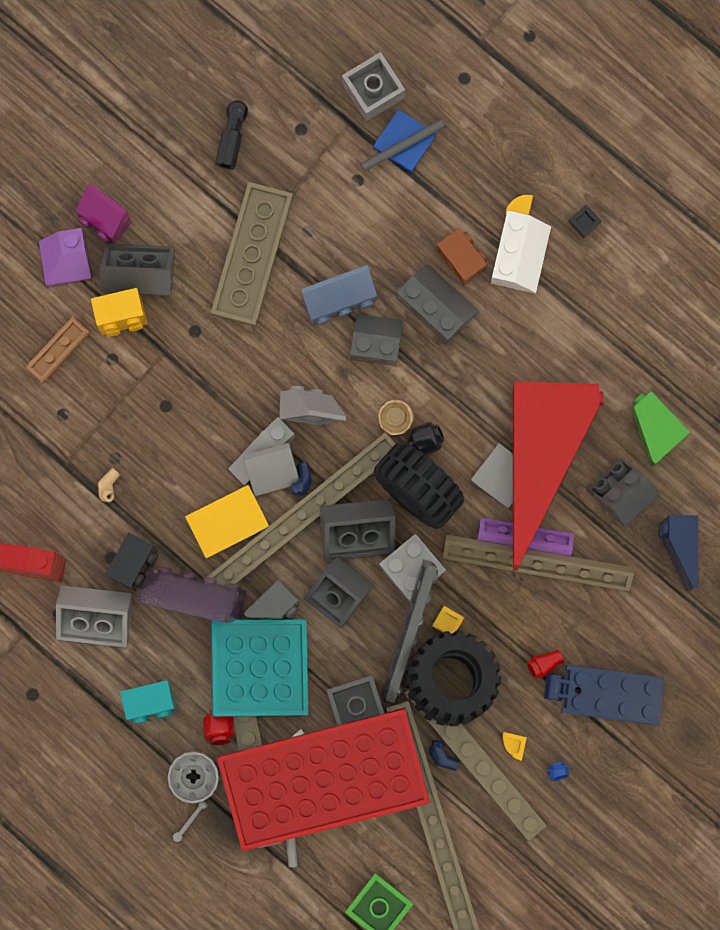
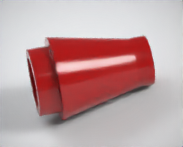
(543, 664)

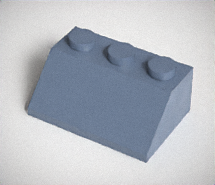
(339, 295)

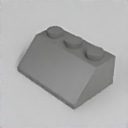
(93, 616)

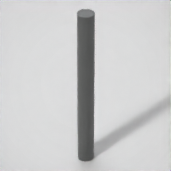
(402, 145)

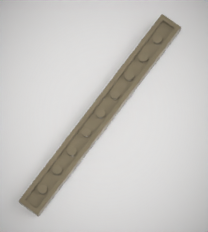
(302, 513)
(440, 842)

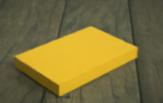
(227, 522)

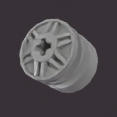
(203, 786)

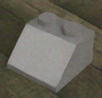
(309, 407)

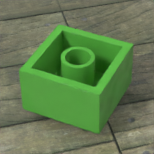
(378, 905)

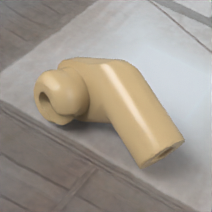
(105, 485)

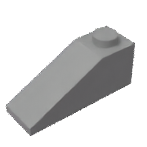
(274, 435)

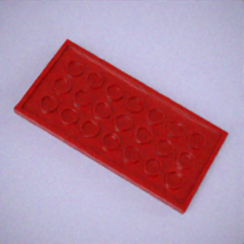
(323, 779)

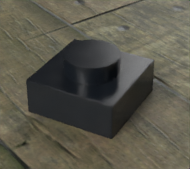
(584, 221)

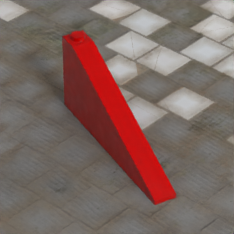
(547, 434)
(31, 562)

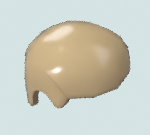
(395, 417)

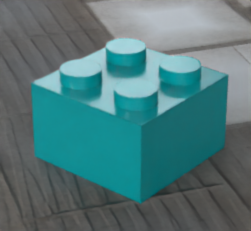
(149, 701)

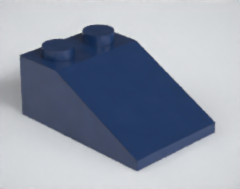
(681, 544)

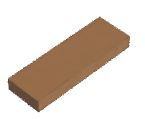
(57, 350)

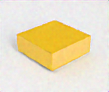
(447, 620)

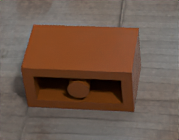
(462, 256)

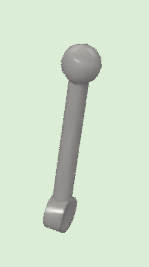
(179, 835)

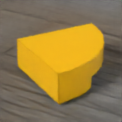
(520, 204)
(514, 745)

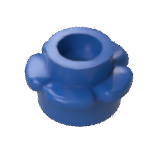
(558, 771)

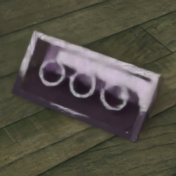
(192, 595)

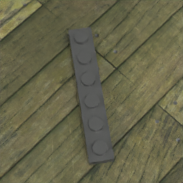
(412, 622)

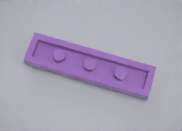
(544, 540)

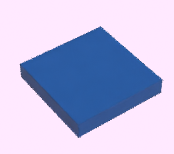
(398, 129)

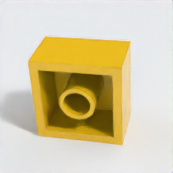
(119, 312)

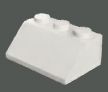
(521, 252)

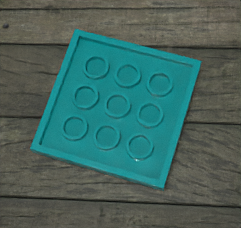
(259, 668)

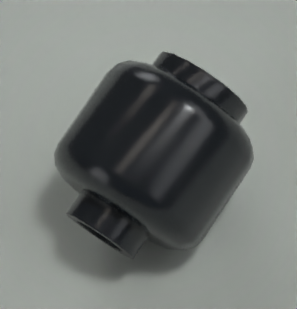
(427, 438)

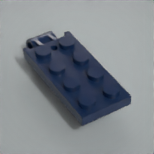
(607, 694)

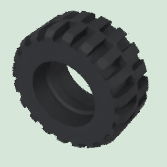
(419, 485)
(477, 660)

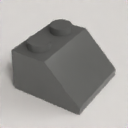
(376, 340)
(338, 592)
(274, 604)

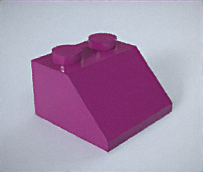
(102, 214)

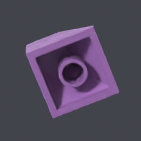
(65, 257)

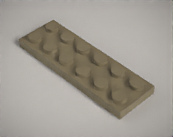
(251, 254)

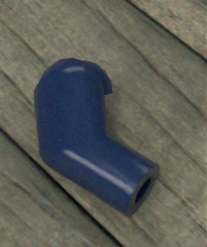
(304, 481)
(440, 758)

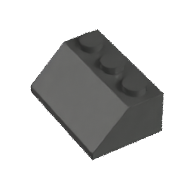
(138, 267)
(436, 303)
(357, 529)

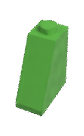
(657, 427)

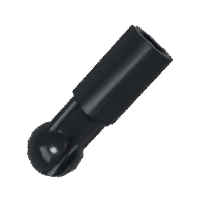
(231, 137)

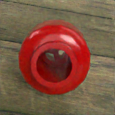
(218, 729)

